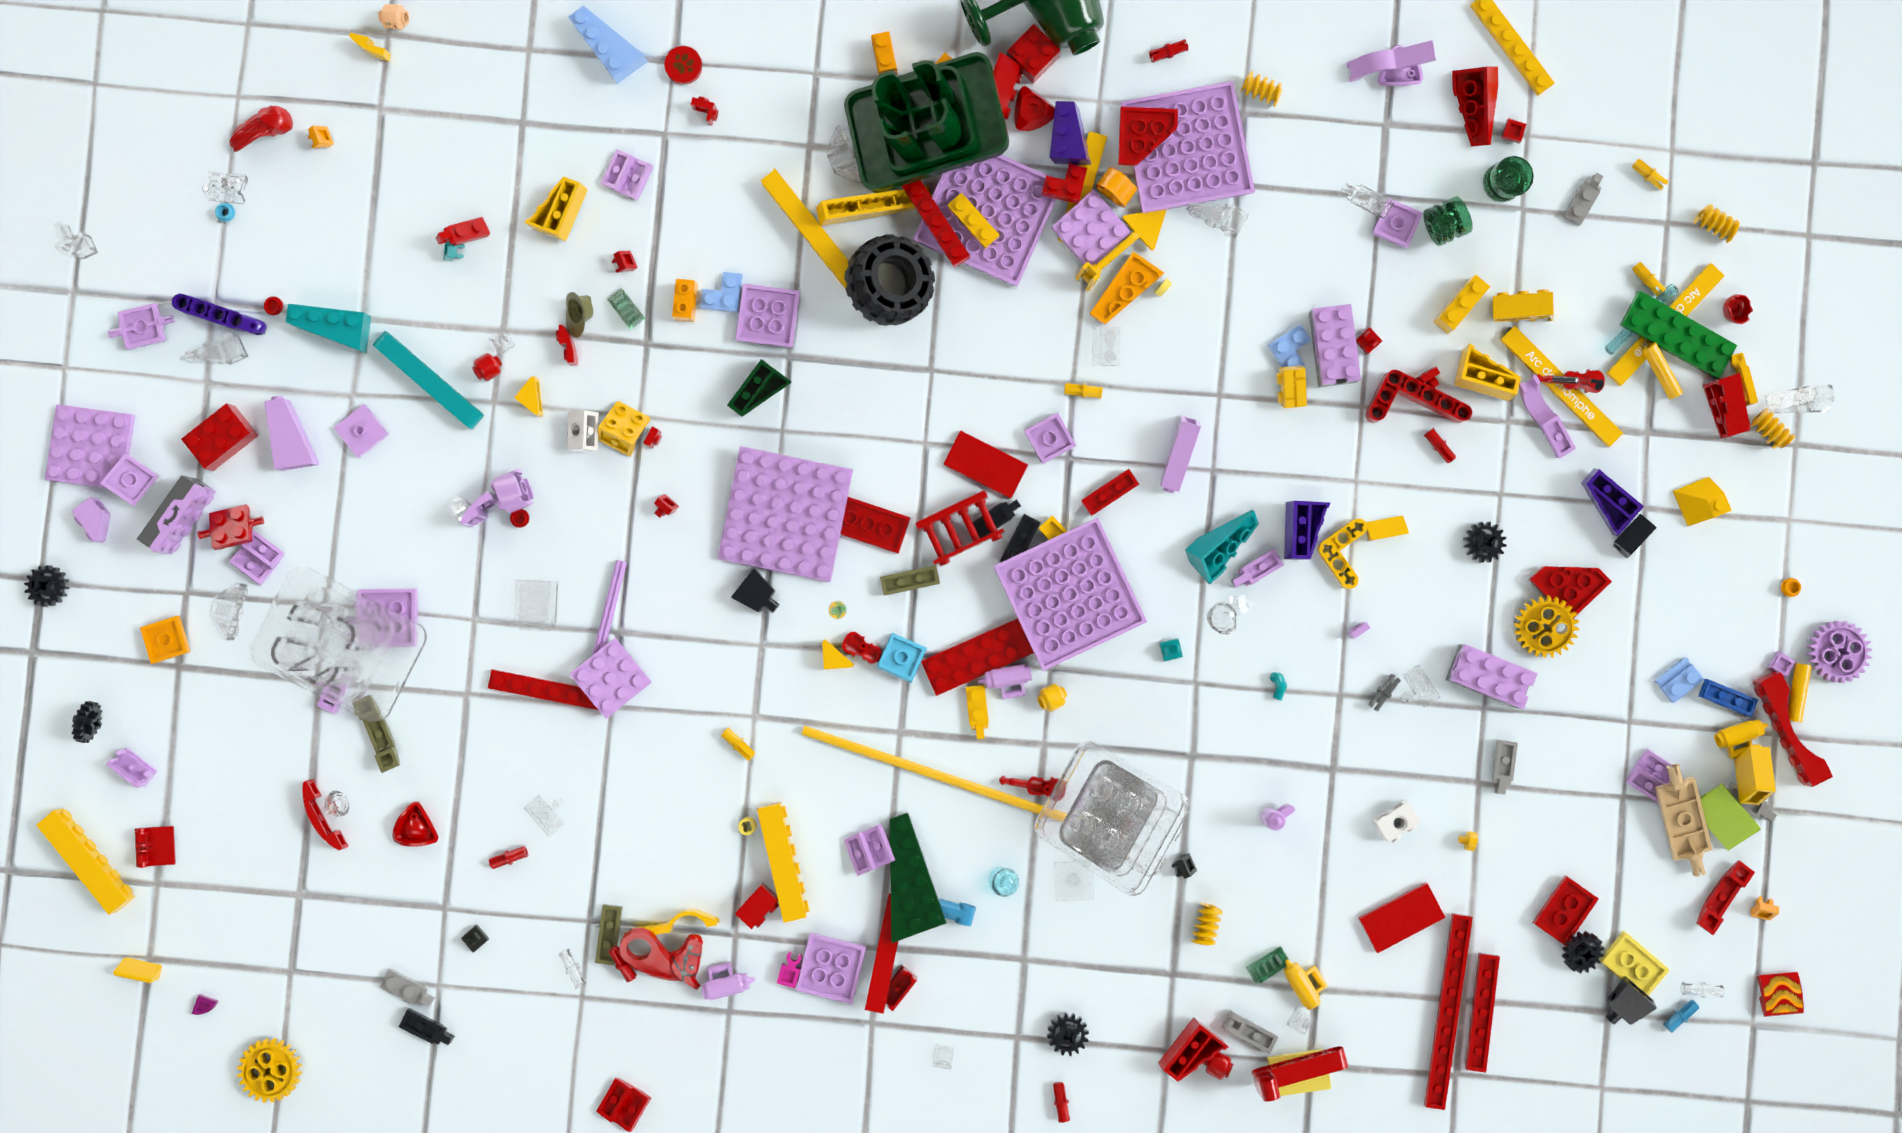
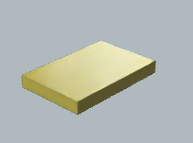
(1632, 960)
(1310, 1085)

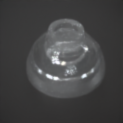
(336, 804)

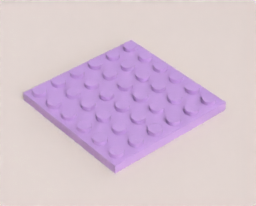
(1204, 155)
(1012, 204)
(785, 514)
(1070, 594)

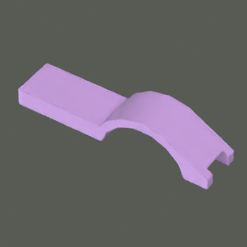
(1391, 60)
(1547, 420)

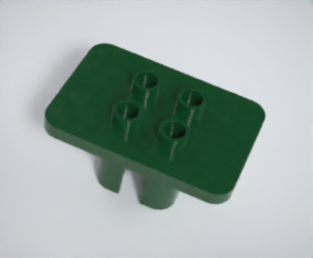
(926, 121)

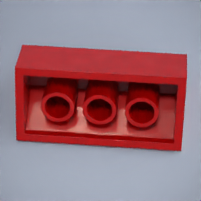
(1006, 75)

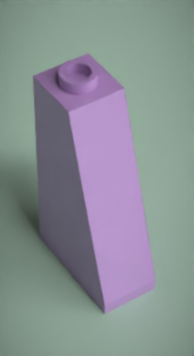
(287, 437)
(1180, 454)

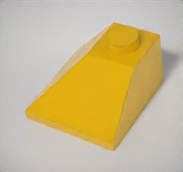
(1701, 501)

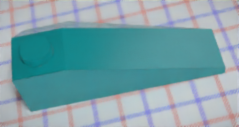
(1214, 549)

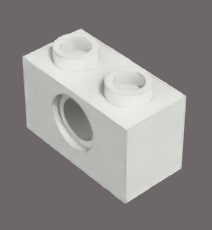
(582, 431)
(1385, 822)

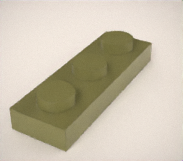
(910, 580)
(608, 933)

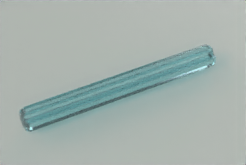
(1625, 334)

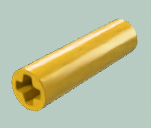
(1662, 370)
(1799, 692)

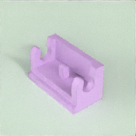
(132, 768)

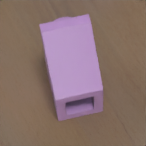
(93, 518)

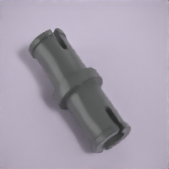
(1384, 692)

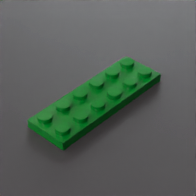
(1678, 335)

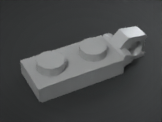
(1583, 200)
(1504, 765)
(1755, 811)
(406, 988)

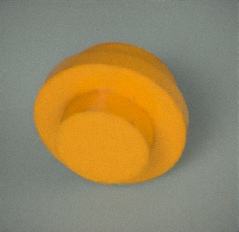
(1790, 587)

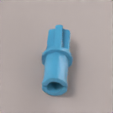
(1681, 1016)

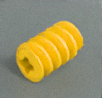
(1262, 88)
(1718, 221)
(1772, 429)
(1207, 925)

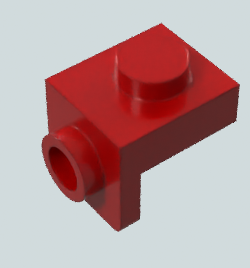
(704, 105)

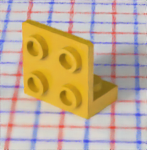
(622, 428)

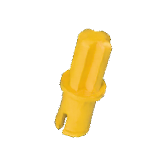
(1649, 174)
(1648, 278)
(1083, 390)
(738, 744)

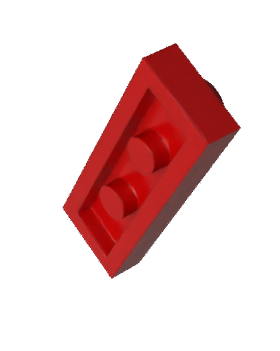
(1110, 492)

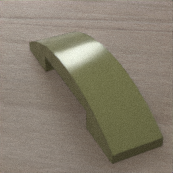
(383, 744)

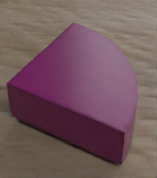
(204, 1004)

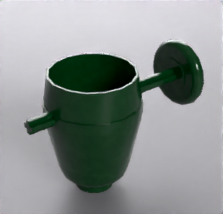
(1064, 21)

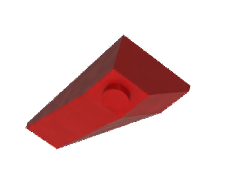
(1477, 99)

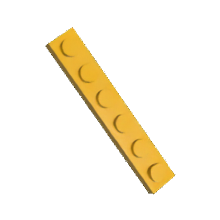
(1512, 45)

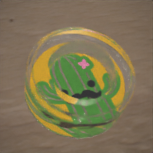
(837, 610)

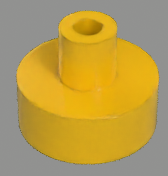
(1469, 840)

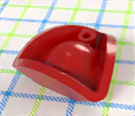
(1032, 110)
(414, 827)

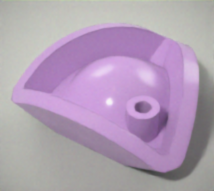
(1406, 76)

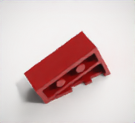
(1728, 405)
(1190, 1050)

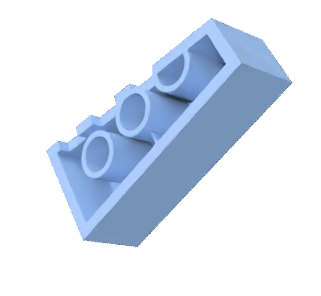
(611, 49)

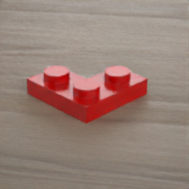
(1068, 189)

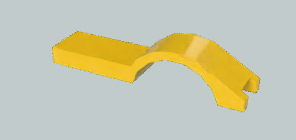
(662, 928)

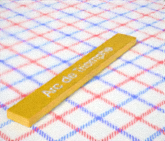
(1684, 303)
(1572, 399)

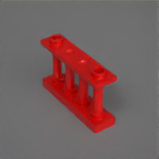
(944, 517)

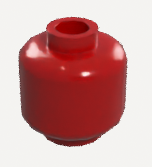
(486, 367)
(1219, 1066)

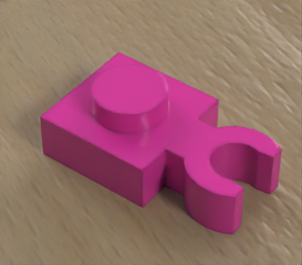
(789, 972)

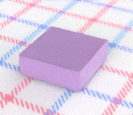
(1358, 630)
(1781, 663)

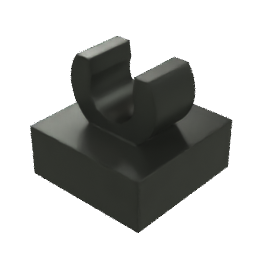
(1186, 866)
(475, 938)

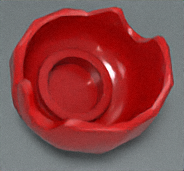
(1737, 309)

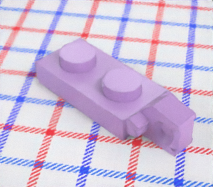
(1258, 569)

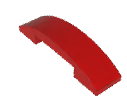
(317, 819)
(1723, 895)

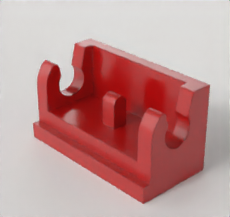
(900, 986)

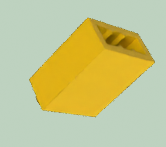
(1754, 775)

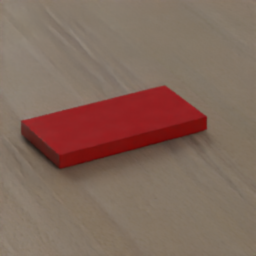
(985, 464)
(874, 525)
(1401, 917)

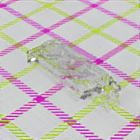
(1368, 199)

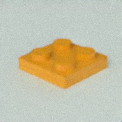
(165, 639)

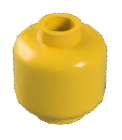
(1051, 697)

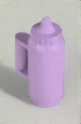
(1008, 677)
(1274, 818)
(726, 985)

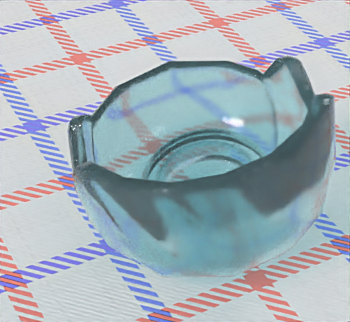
(1003, 881)

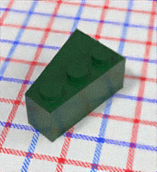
(757, 388)

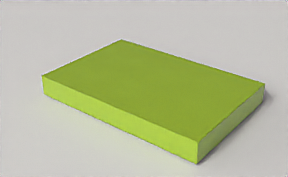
(1727, 817)

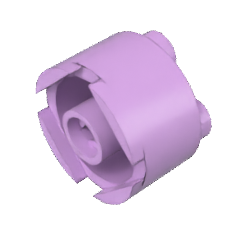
(512, 491)

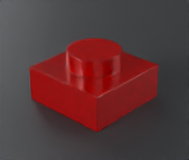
(1513, 131)
(653, 437)

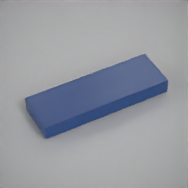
(1728, 698)

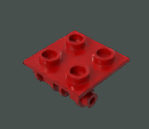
(155, 846)

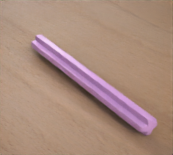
(610, 605)

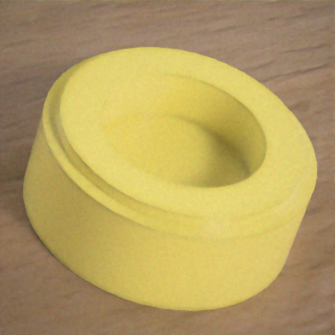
(1163, 287)

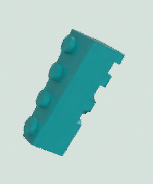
(337, 325)

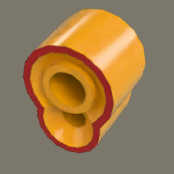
(1116, 187)

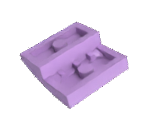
(627, 174)
(476, 512)
(257, 558)
(1649, 773)
(869, 850)

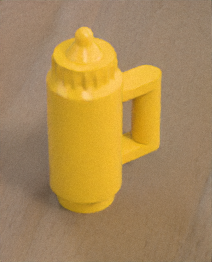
(1739, 734)
(1302, 985)

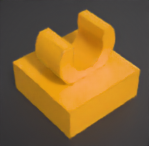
(320, 136)
(1764, 910)

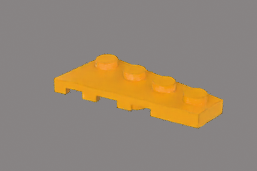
(1128, 284)

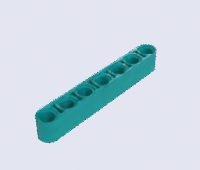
(428, 380)

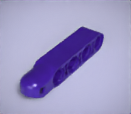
(211, 313)

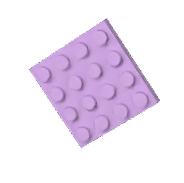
(87, 444)

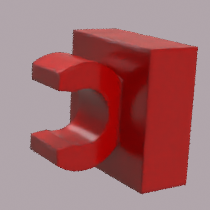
(625, 261)
(1368, 340)
(1429, 377)
(665, 506)

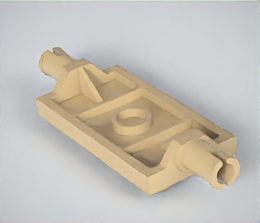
(1684, 819)

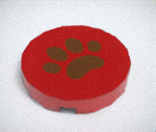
(683, 65)

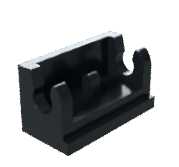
(1634, 535)

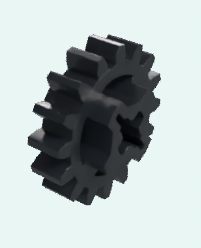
(1489, 548)
(39, 582)
(86, 722)
(1582, 952)
(1062, 1038)

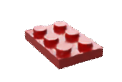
(1565, 910)

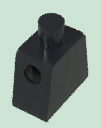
(756, 593)
(1629, 1003)

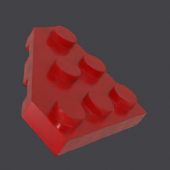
(1143, 131)
(1572, 584)

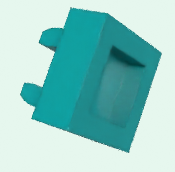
(450, 252)
(1171, 649)

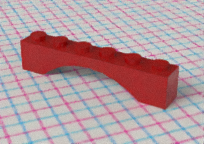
(1774, 695)

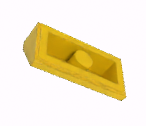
(1386, 528)
(138, 970)

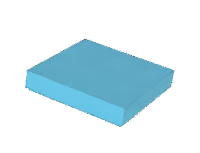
(901, 658)

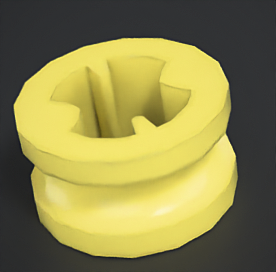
(741, 827)

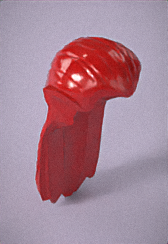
(267, 122)

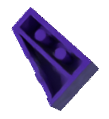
(1068, 136)
(1611, 501)
(1302, 527)

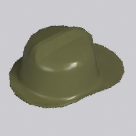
(578, 312)

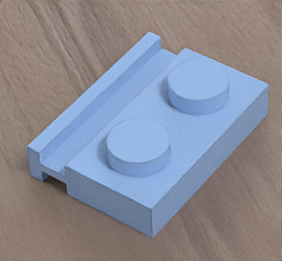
(1679, 680)

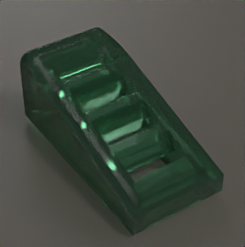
(636, 319)
(1265, 959)

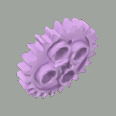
(1839, 651)

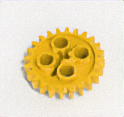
(1557, 639)
(260, 1084)

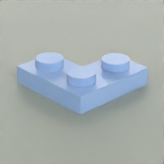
(728, 298)
(1285, 347)

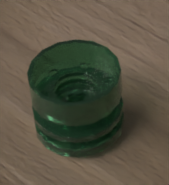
(1515, 172)
(1447, 221)

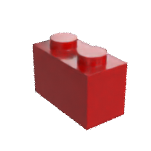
(757, 905)

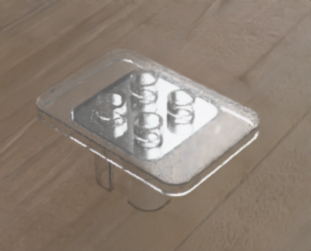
(338, 644)
(1112, 818)

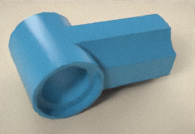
(960, 912)

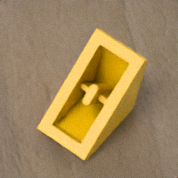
(531, 396)
(834, 658)

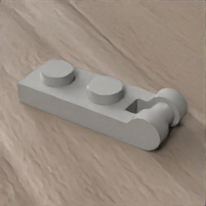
(1250, 1032)

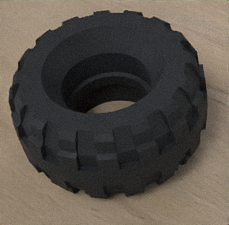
(872, 298)

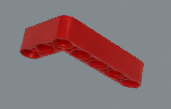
(1416, 396)
(1298, 1069)

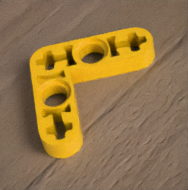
(1336, 546)

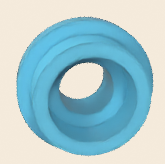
(219, 211)

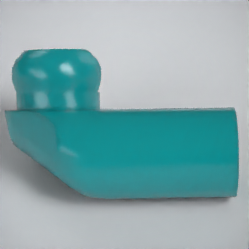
(1280, 683)

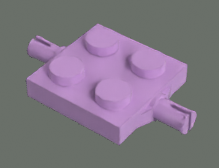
(141, 326)

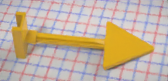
(1144, 227)

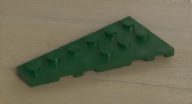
(913, 894)

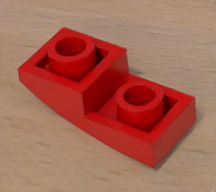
(565, 340)

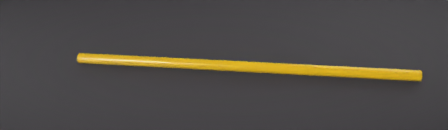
(922, 770)

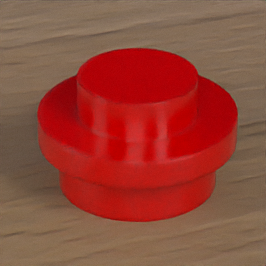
(273, 306)
(519, 518)

